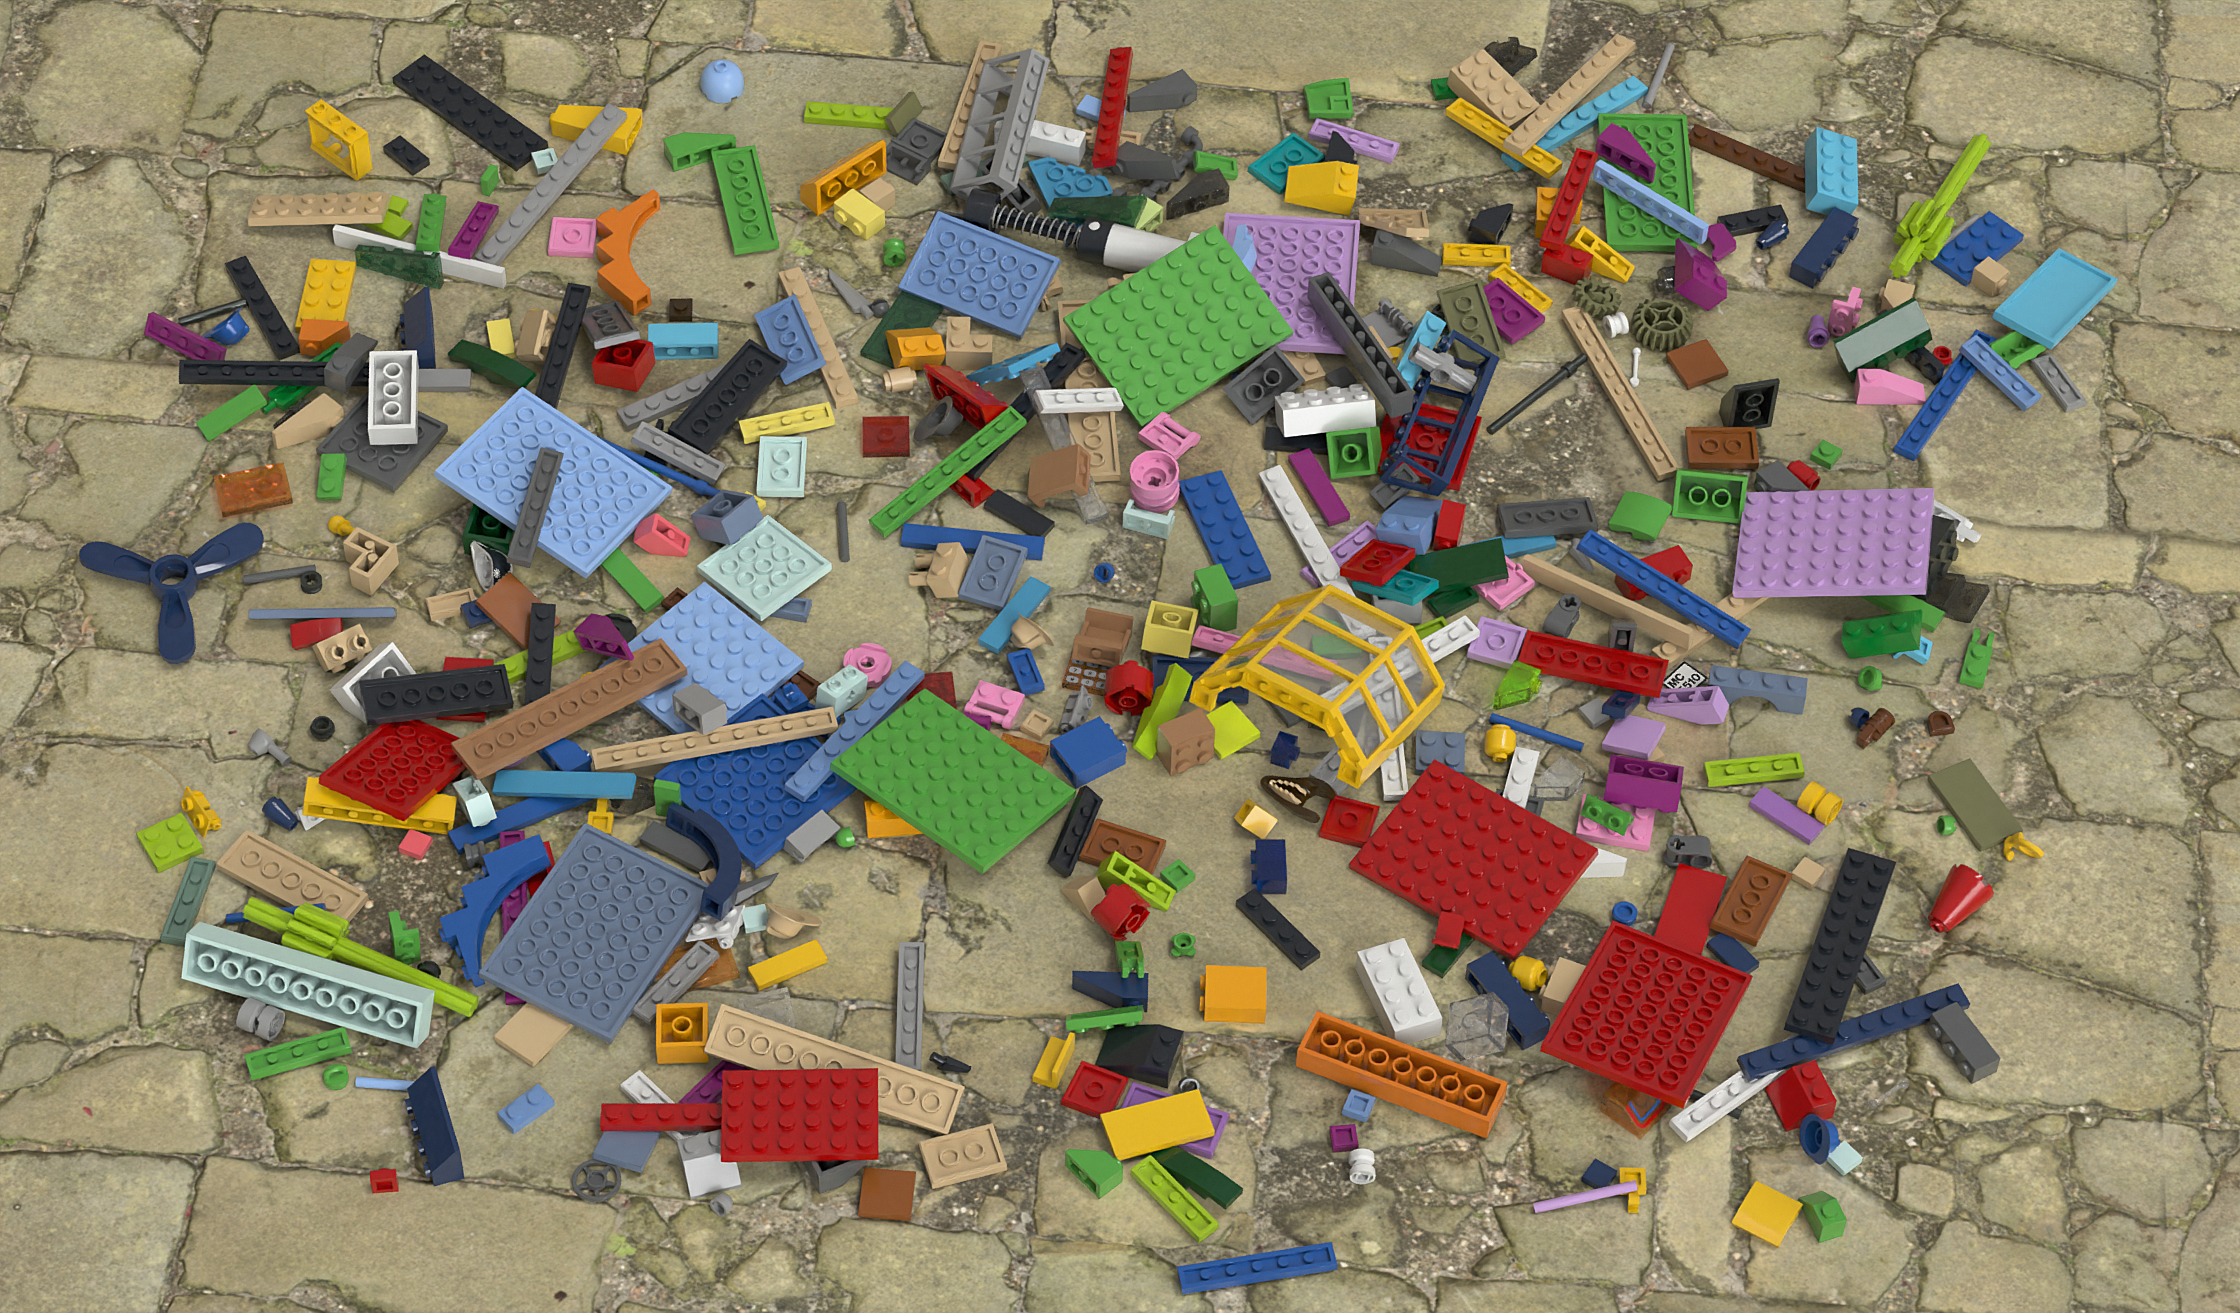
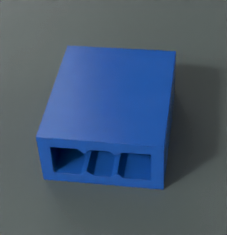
(1088, 752)

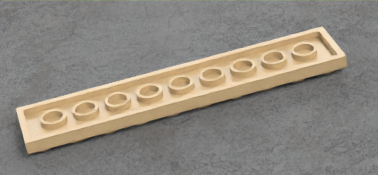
(1090, 429)
(774, 1046)

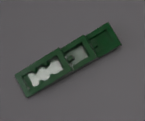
(494, 365)
(1198, 1176)

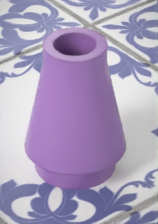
(1818, 333)

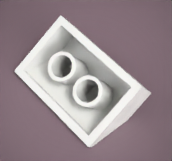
(380, 663)

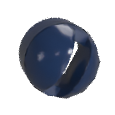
(1858, 717)

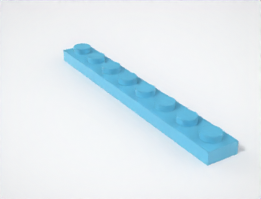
(1586, 117)

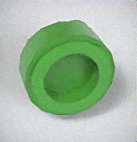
(1870, 678)
(336, 1077)

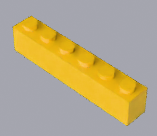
(434, 816)

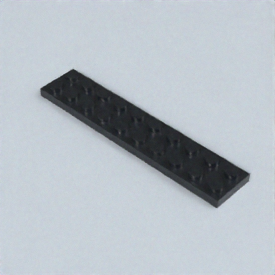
(1840, 946)

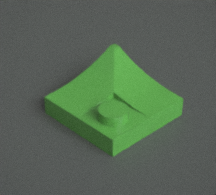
(1329, 99)

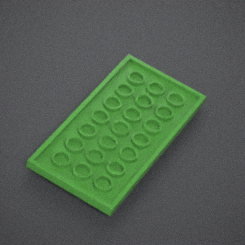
(1667, 144)

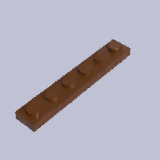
(1747, 157)

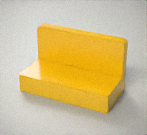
(1054, 1061)

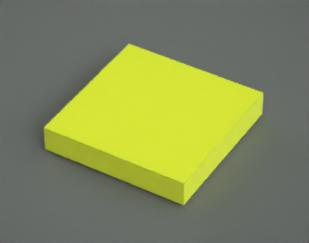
(1232, 729)

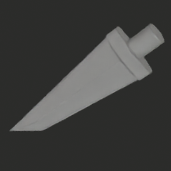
(853, 298)

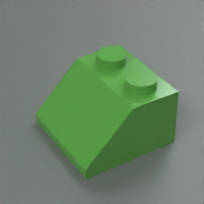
(1354, 452)

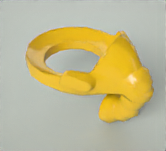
(2024, 846)

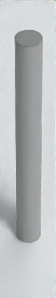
(1658, 76)

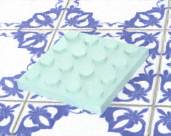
(764, 568)

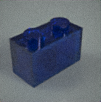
(1270, 866)

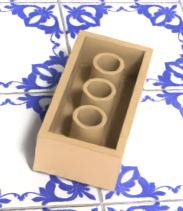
(1491, 90)

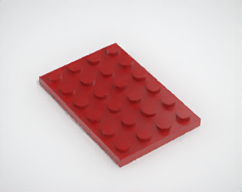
(396, 768)
(800, 1115)

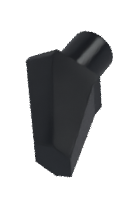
(948, 1063)

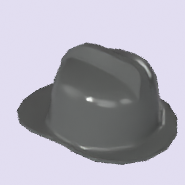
(939, 421)

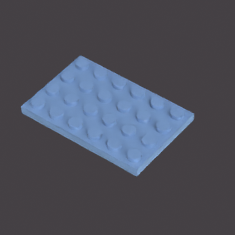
(980, 274)

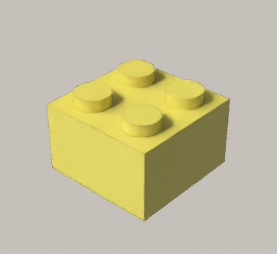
(1169, 629)

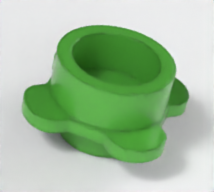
(1183, 939)

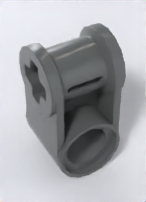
(1563, 616)
(1690, 850)

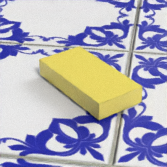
(501, 337)

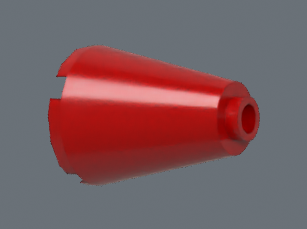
(1958, 898)

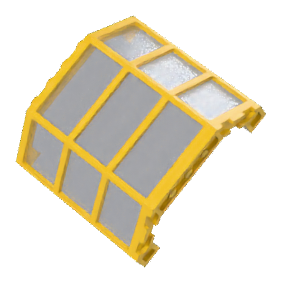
(1337, 668)

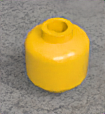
(1500, 743)
(1529, 972)

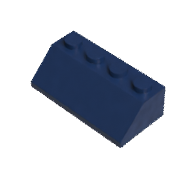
(434, 1129)

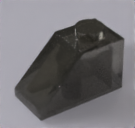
(642, 798)

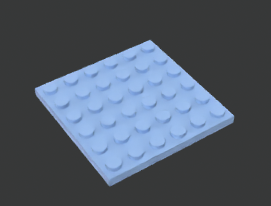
(721, 654)

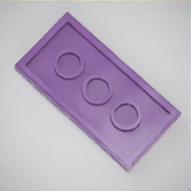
(1204, 1147)

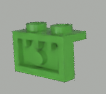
(404, 942)

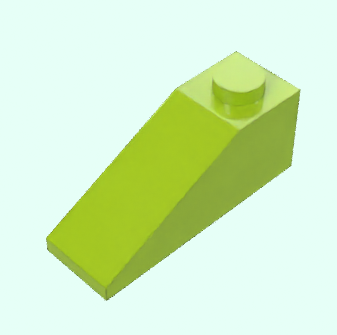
(1120, 870)

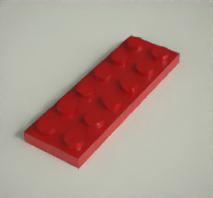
(1594, 664)

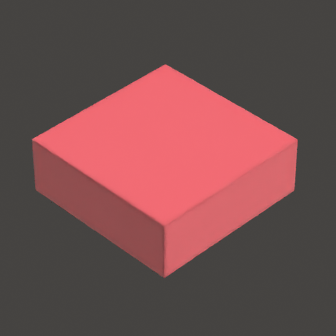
(415, 844)

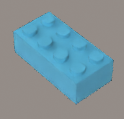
(1831, 172)

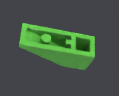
(694, 148)

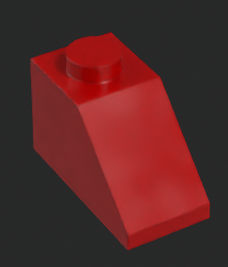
(1449, 525)

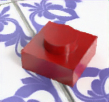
(384, 1180)

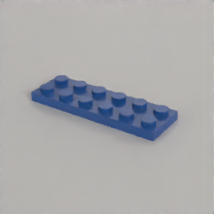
(1224, 529)

